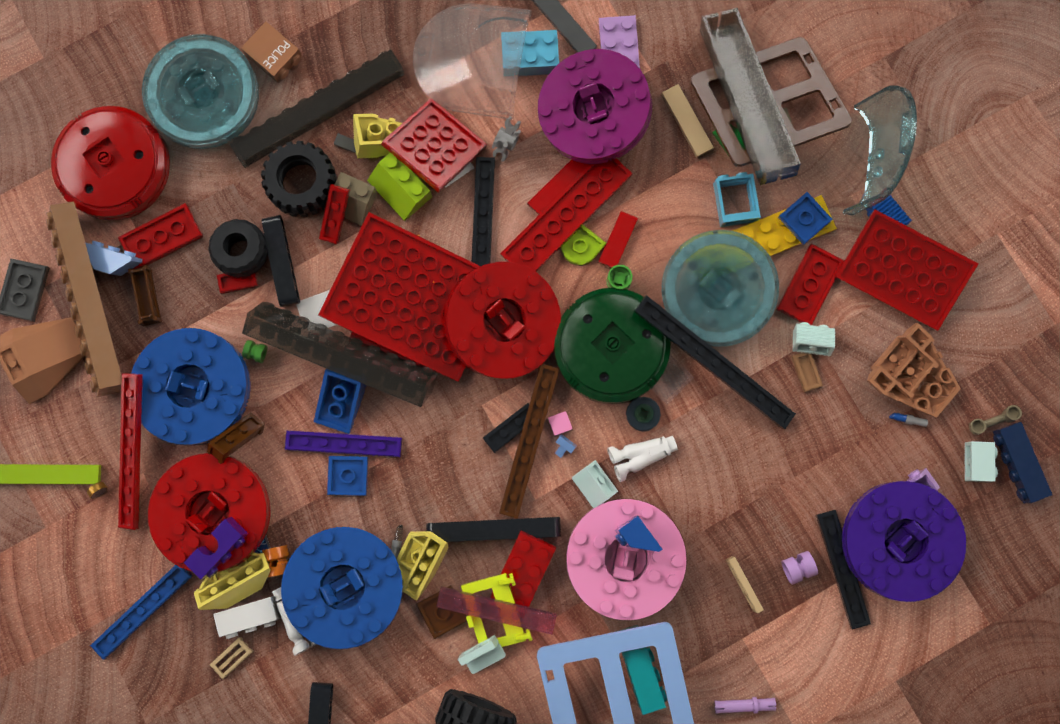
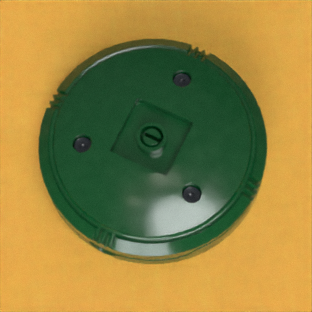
(608, 348)

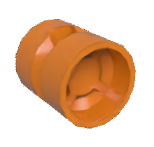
(277, 553)

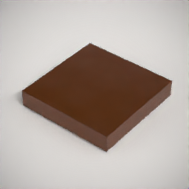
(437, 619)

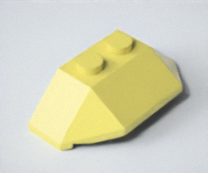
(420, 561)
(233, 584)

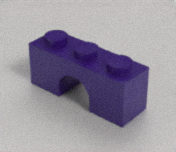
(229, 536)

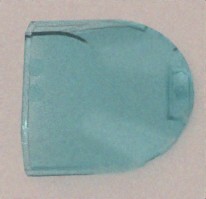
(892, 130)

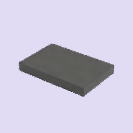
(23, 289)

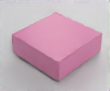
(560, 423)

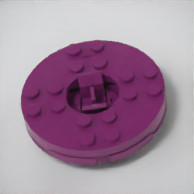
(595, 106)

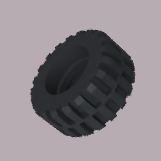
(282, 162)
(467, 708)

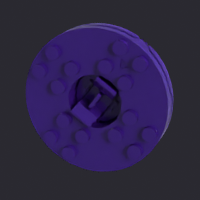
(904, 541)

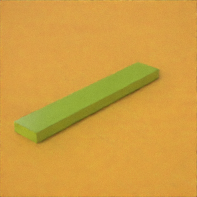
(49, 474)

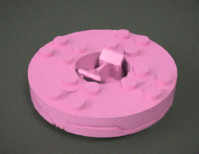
(619, 578)

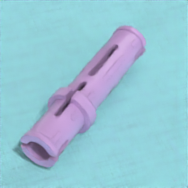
(747, 705)

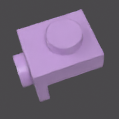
(923, 477)

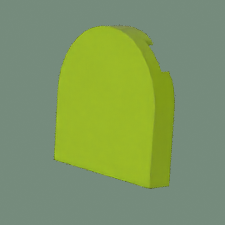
(582, 247)

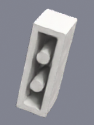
(247, 617)

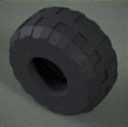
(226, 236)

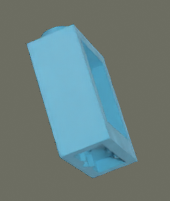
(737, 218)

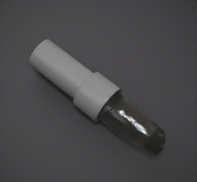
(396, 543)

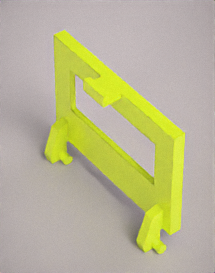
(502, 591)

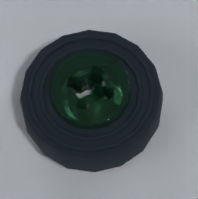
(640, 419)

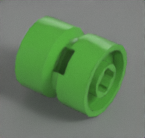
(619, 277)

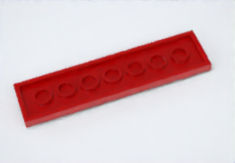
(566, 214)

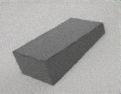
(345, 143)

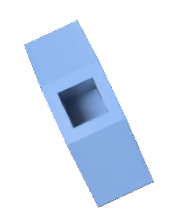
(110, 259)

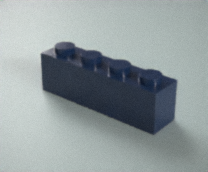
(1022, 463)

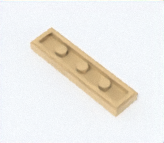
(687, 121)

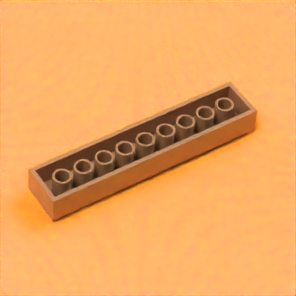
(84, 298)

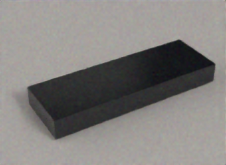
(506, 430)

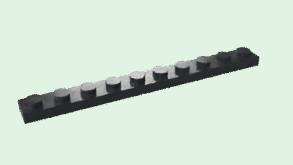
(714, 362)

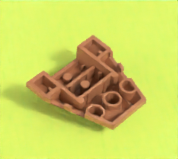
(914, 373)

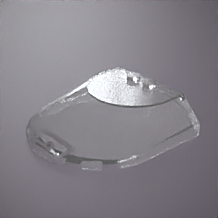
(472, 58)

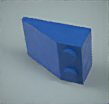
(339, 401)

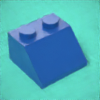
(636, 535)

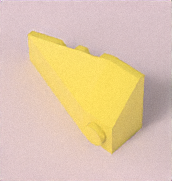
(369, 134)

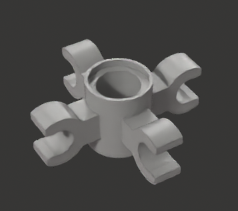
(506, 138)

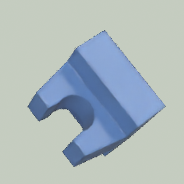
(565, 444)

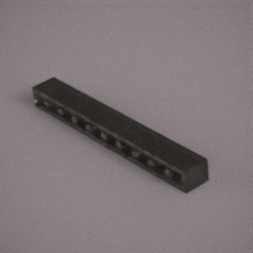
(317, 108)

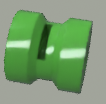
(254, 351)

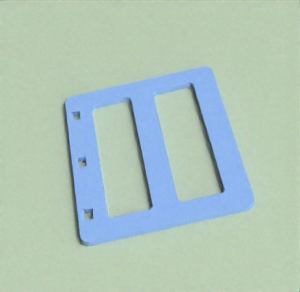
(607, 650)

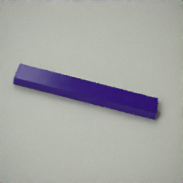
(343, 443)

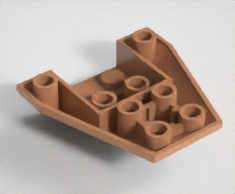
(39, 356)

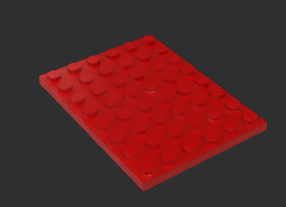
(391, 297)

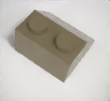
(360, 198)

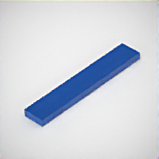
(140, 611)

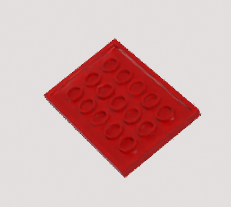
(906, 269)

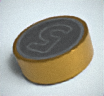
(97, 490)

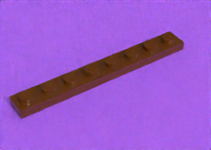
(529, 441)

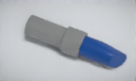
(909, 419)

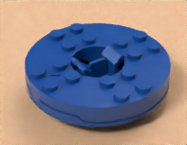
(191, 386)
(342, 588)

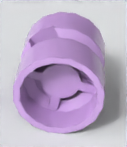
(799, 567)

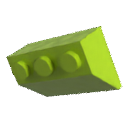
(399, 186)

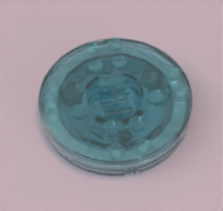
(200, 91)
(721, 286)

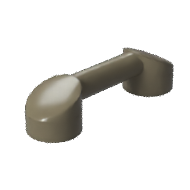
(1010, 415)

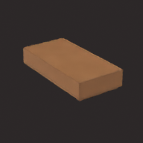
(807, 371)

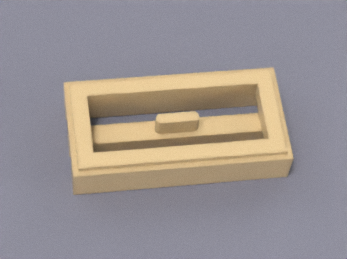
(244, 646)

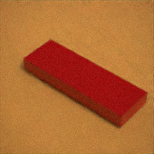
(334, 214)
(618, 240)

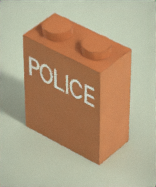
(272, 52)

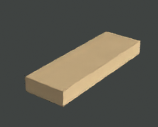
(744, 584)

